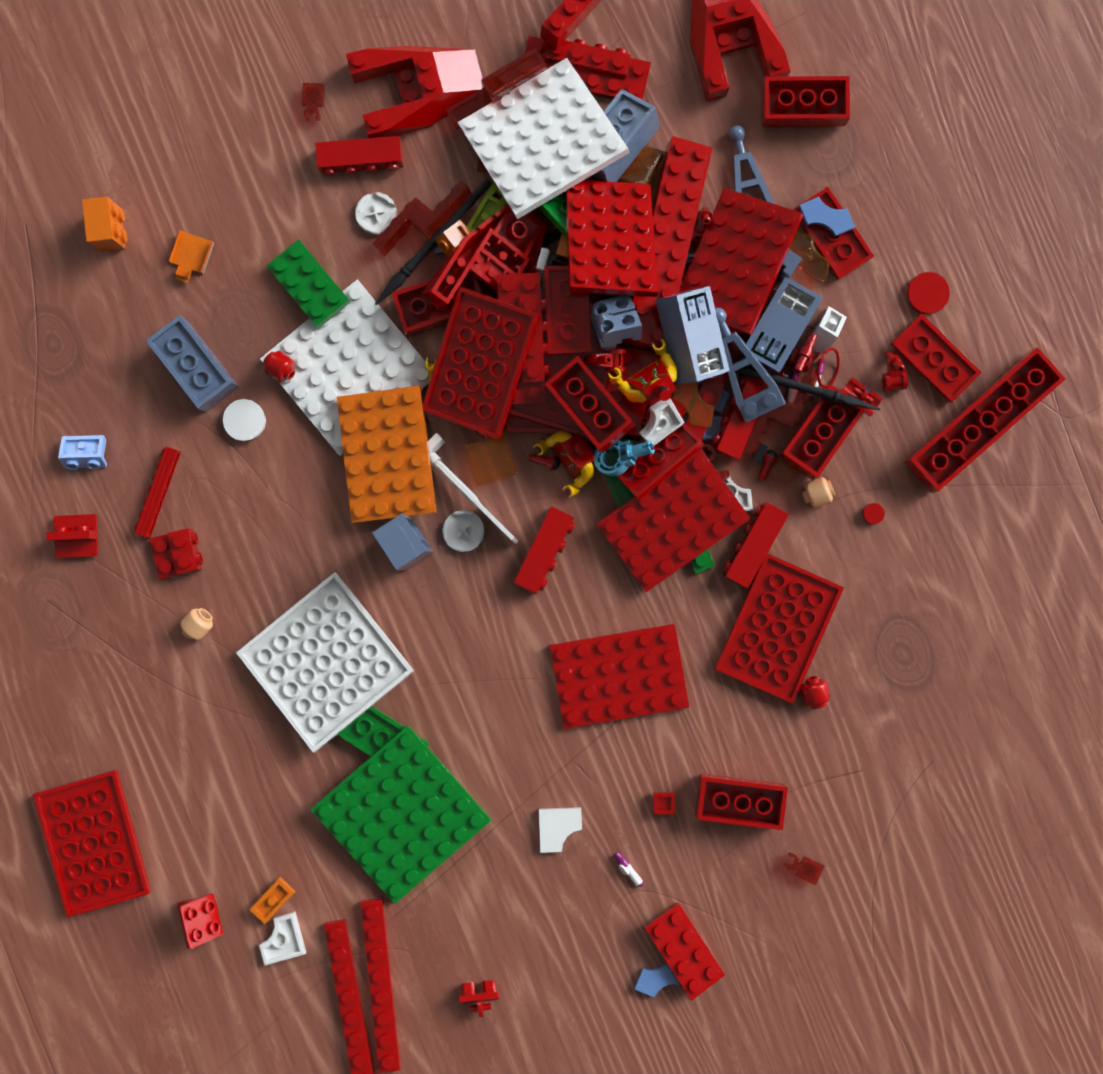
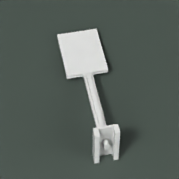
(434, 445)

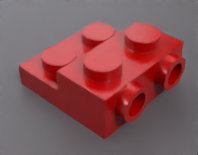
(176, 553)

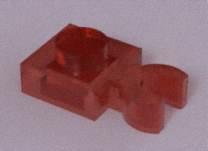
(313, 97)
(806, 869)

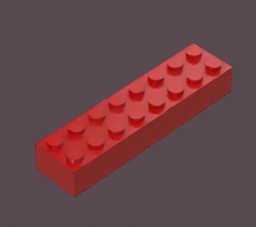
(984, 420)

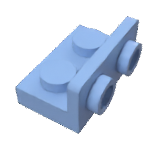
(82, 452)

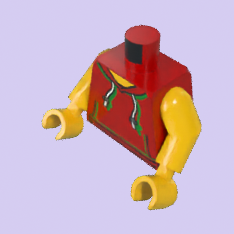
(652, 381)
(573, 455)

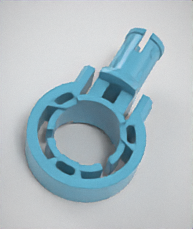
(627, 456)

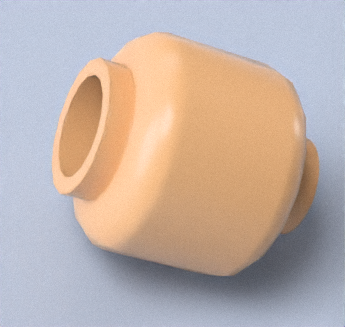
(818, 492)
(196, 624)

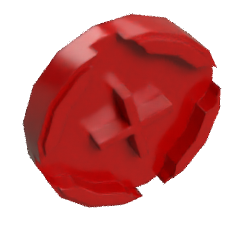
(928, 293)

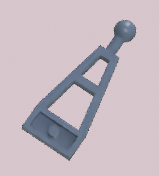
(736, 135)
(760, 402)

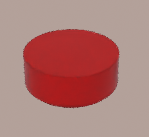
(873, 513)

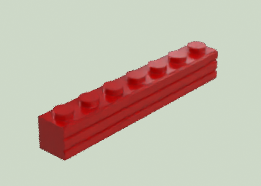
(157, 492)

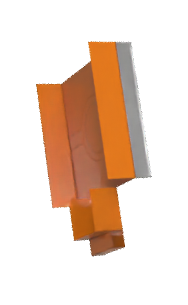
(190, 254)

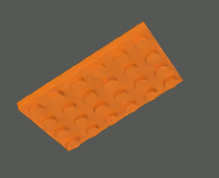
(386, 454)

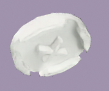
(375, 212)
(244, 420)
(463, 531)

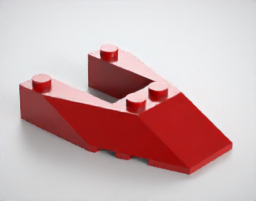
(729, 27)
(427, 80)
(493, 248)

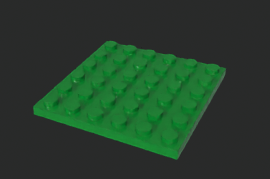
(401, 814)

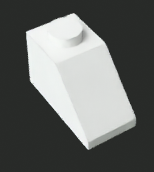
(828, 329)

